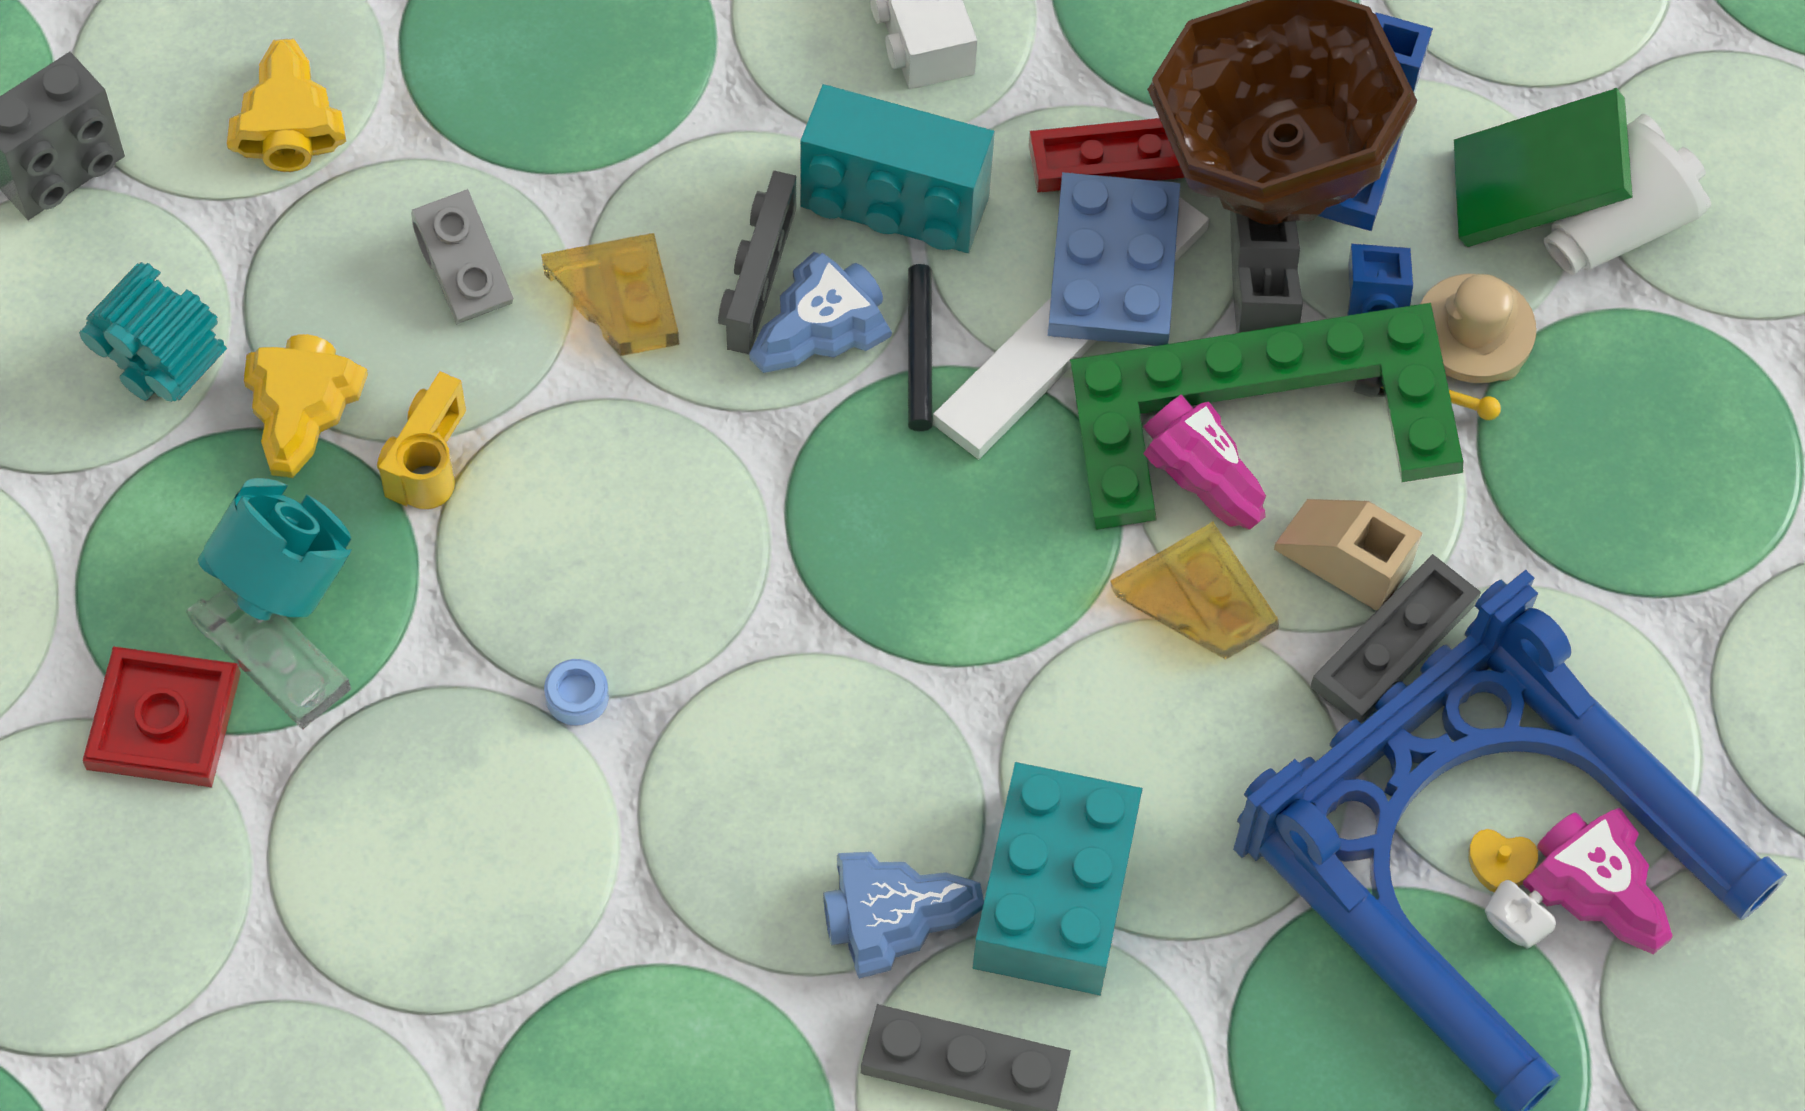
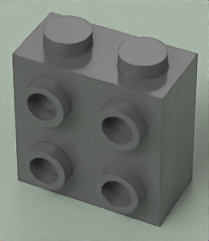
(55, 136)

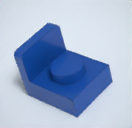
(1379, 278)

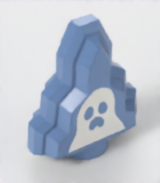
(822, 315)

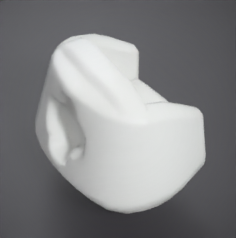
(1519, 915)

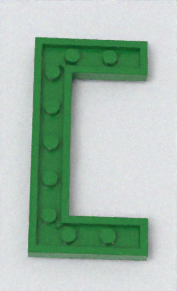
(1385, 343)

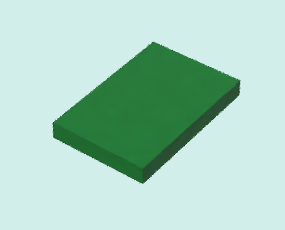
(1542, 168)

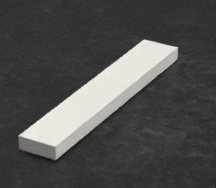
(1027, 367)

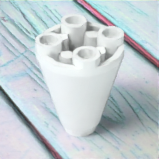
(1663, 200)

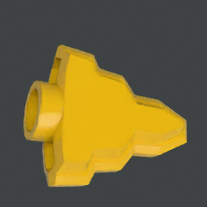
(285, 113)
(299, 396)

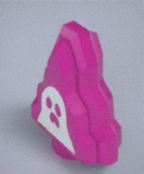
(1205, 461)
(1601, 878)

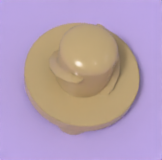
(1481, 327)

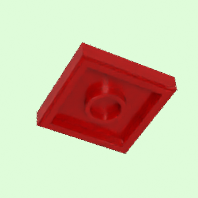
(162, 716)

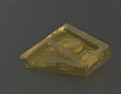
(1200, 593)

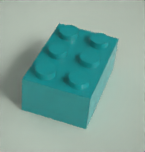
(895, 169)
(1057, 878)

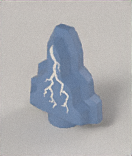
(892, 909)

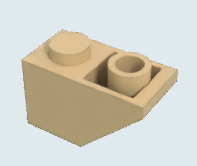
(1352, 547)

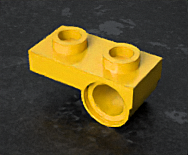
(424, 443)

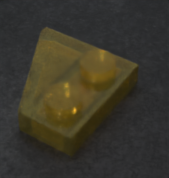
(620, 290)

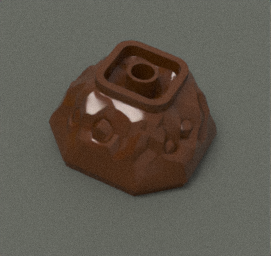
(1282, 105)

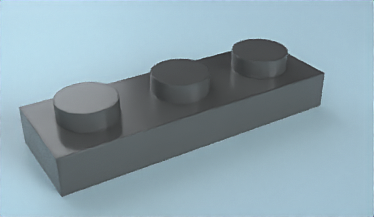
(758, 262)
(1395, 639)
(964, 1061)

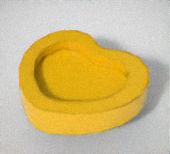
(1501, 858)

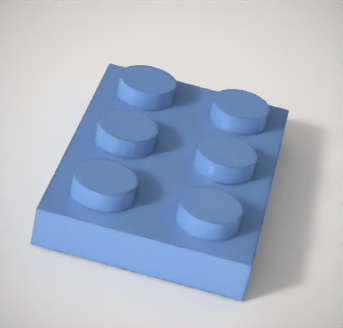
(1114, 259)

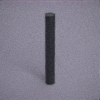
(920, 347)

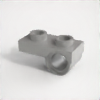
(461, 256)

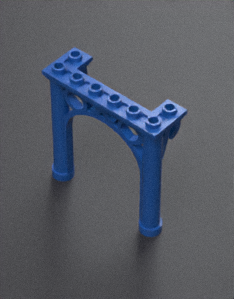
(1526, 657)

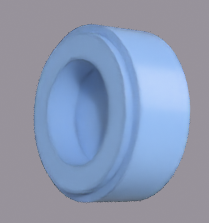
(576, 692)

